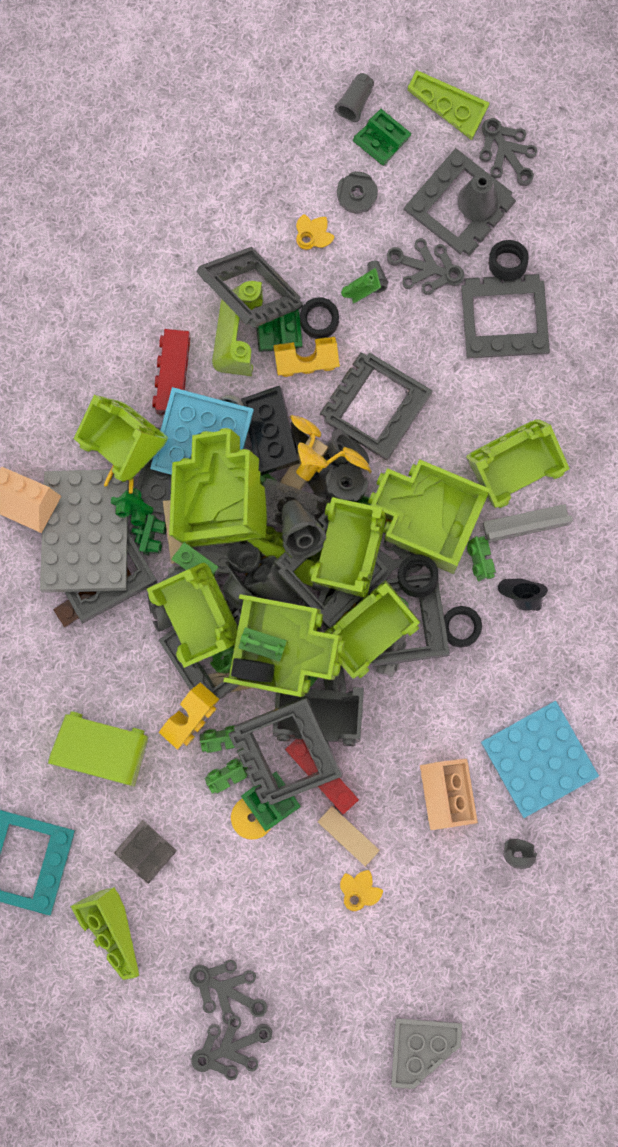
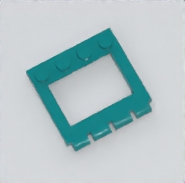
(52, 866)

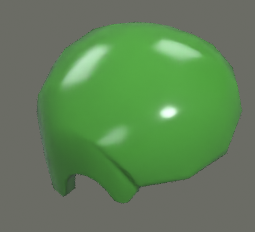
(223, 666)

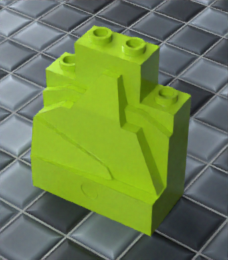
(217, 493)
(429, 511)
(305, 651)

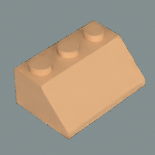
(26, 500)
(448, 794)

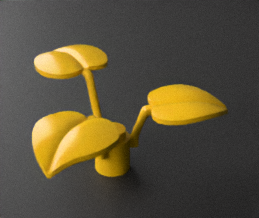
(315, 462)

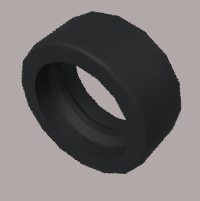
(512, 247)
(319, 302)
(418, 592)
(476, 621)
(252, 670)

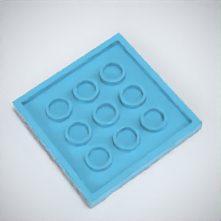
(192, 414)
(539, 759)

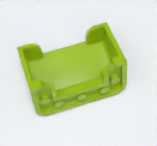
(233, 355)
(119, 436)
(518, 460)
(349, 547)
(196, 613)
(372, 628)
(99, 749)

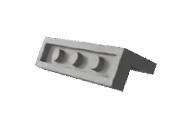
(527, 523)

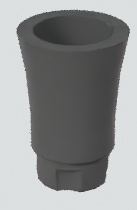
(355, 98)

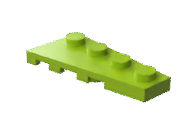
(452, 104)

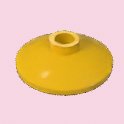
(242, 825)

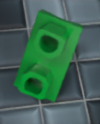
(133, 505)
(146, 533)

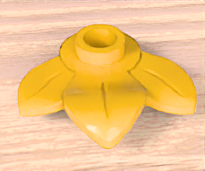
(315, 230)
(362, 888)

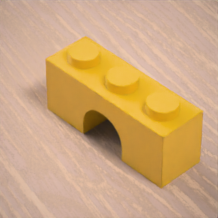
(324, 357)
(199, 705)

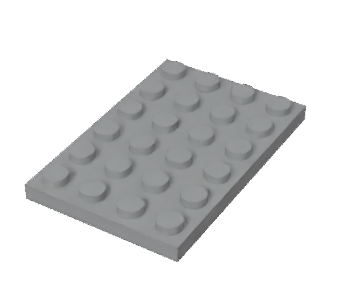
(84, 537)

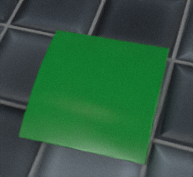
(382, 137)
(280, 331)
(268, 814)

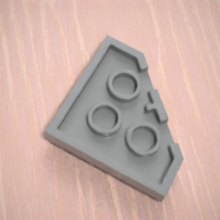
(421, 1048)

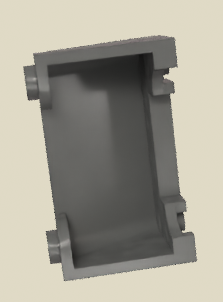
(336, 711)

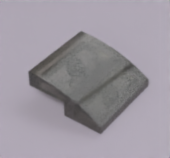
(145, 851)

